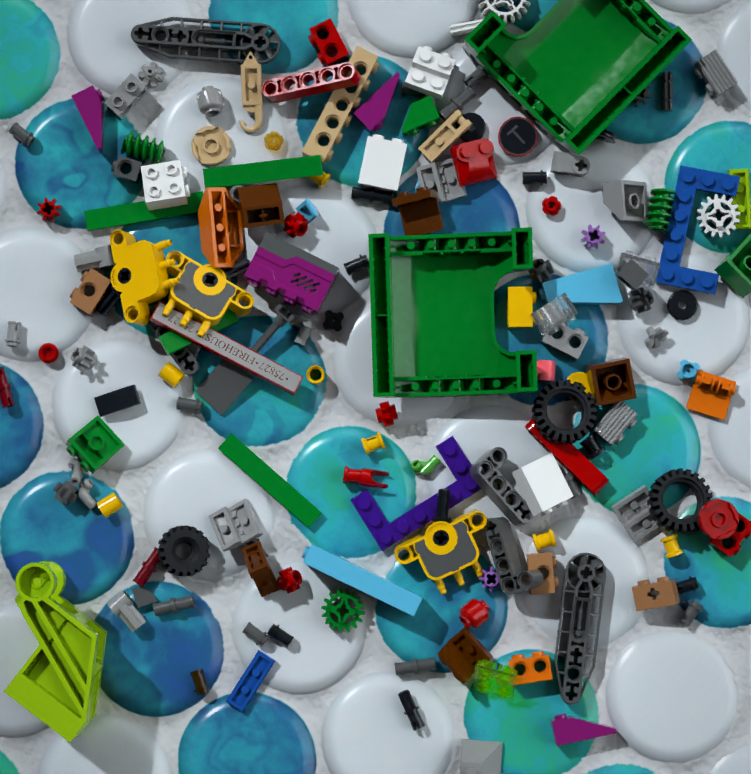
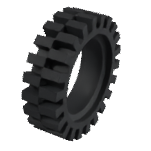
(548, 428)
(657, 504)

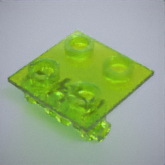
(493, 681)

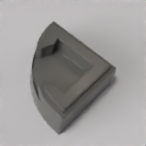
(143, 596)

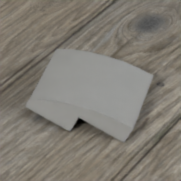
(443, 179)
(634, 514)
(235, 525)

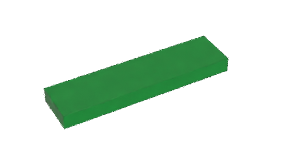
(172, 342)

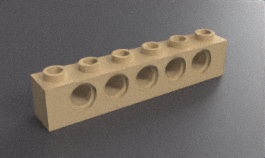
(359, 58)

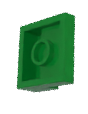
(94, 445)

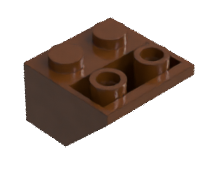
(260, 205)

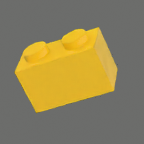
(520, 307)

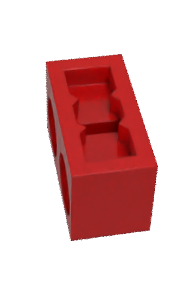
(333, 41)
(736, 538)

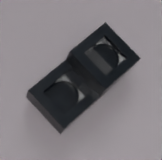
(117, 400)

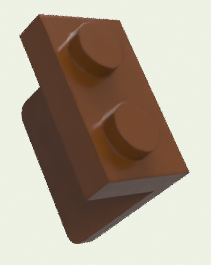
(419, 211)
(462, 654)

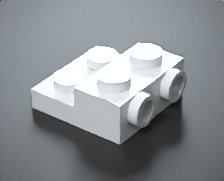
(430, 72)

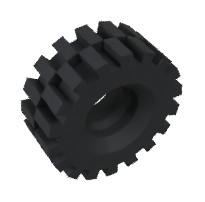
(198, 555)

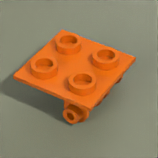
(711, 394)

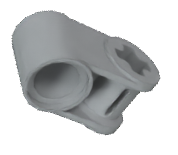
(565, 163)

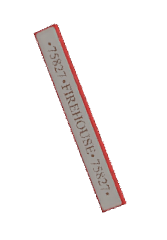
(229, 350)

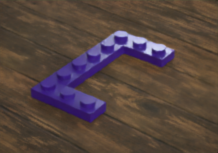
(389, 533)

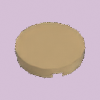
(211, 146)

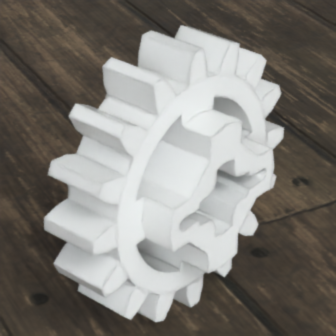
(728, 214)

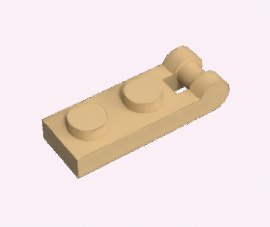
(445, 136)

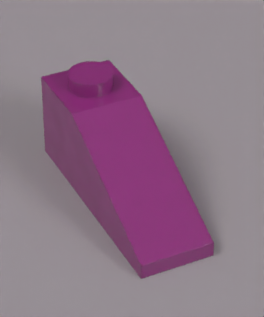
(375, 109)
(92, 112)
(573, 729)

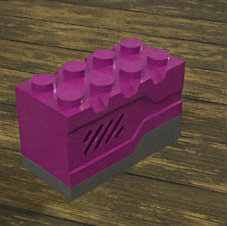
(291, 274)

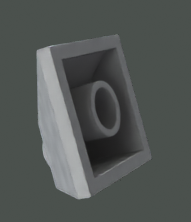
(626, 199)
(480, 757)

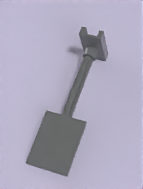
(228, 380)

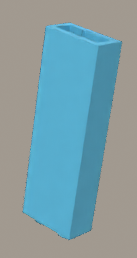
(361, 579)

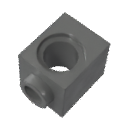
(133, 176)
(631, 274)

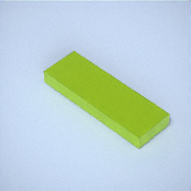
(742, 198)

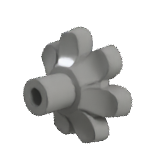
(151, 74)
(655, 336)

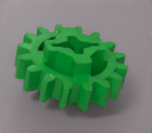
(352, 611)

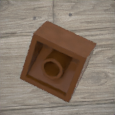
(611, 381)

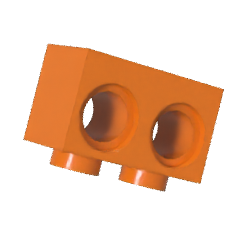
(530, 674)

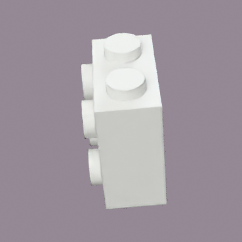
(165, 185)

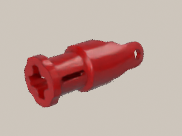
(364, 477)

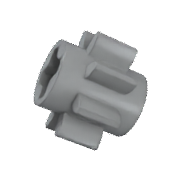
(83, 358)

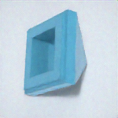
(308, 210)

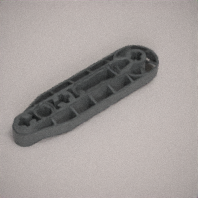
(195, 39)
(579, 638)

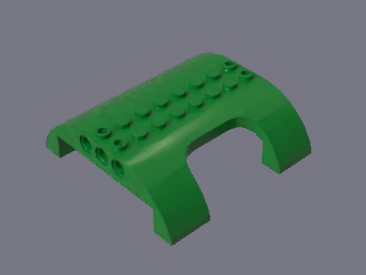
(578, 63)
(439, 316)

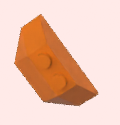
(220, 228)

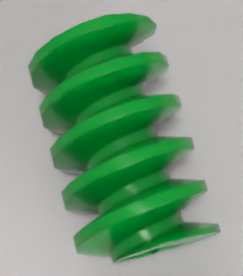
(143, 147)
(658, 209)

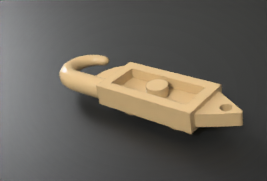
(251, 92)

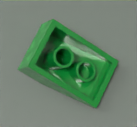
(737, 267)

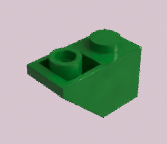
(420, 115)

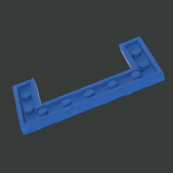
(688, 182)

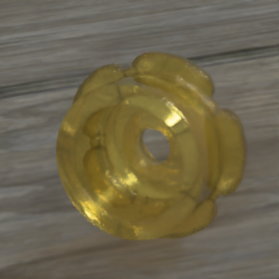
(268, 141)

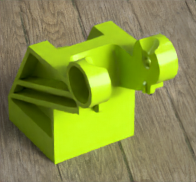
(65, 670)

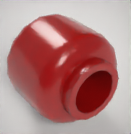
(474, 613)

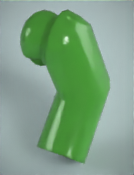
(421, 467)

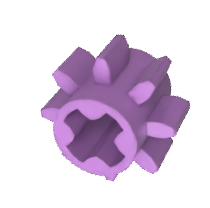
(598, 235)
(484, 578)

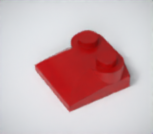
(474, 162)

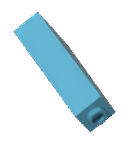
(588, 287)

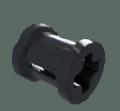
(593, 452)

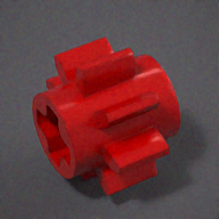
(44, 207)
(295, 225)
(386, 413)
(289, 580)

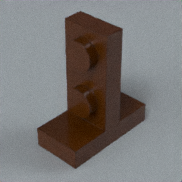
(260, 569)

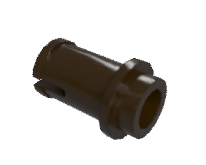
(199, 682)

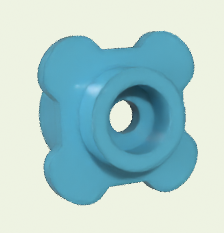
(694, 367)

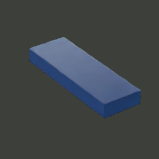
(250, 681)

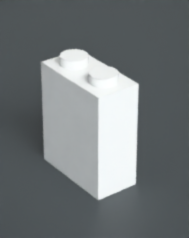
(382, 163)
(542, 485)

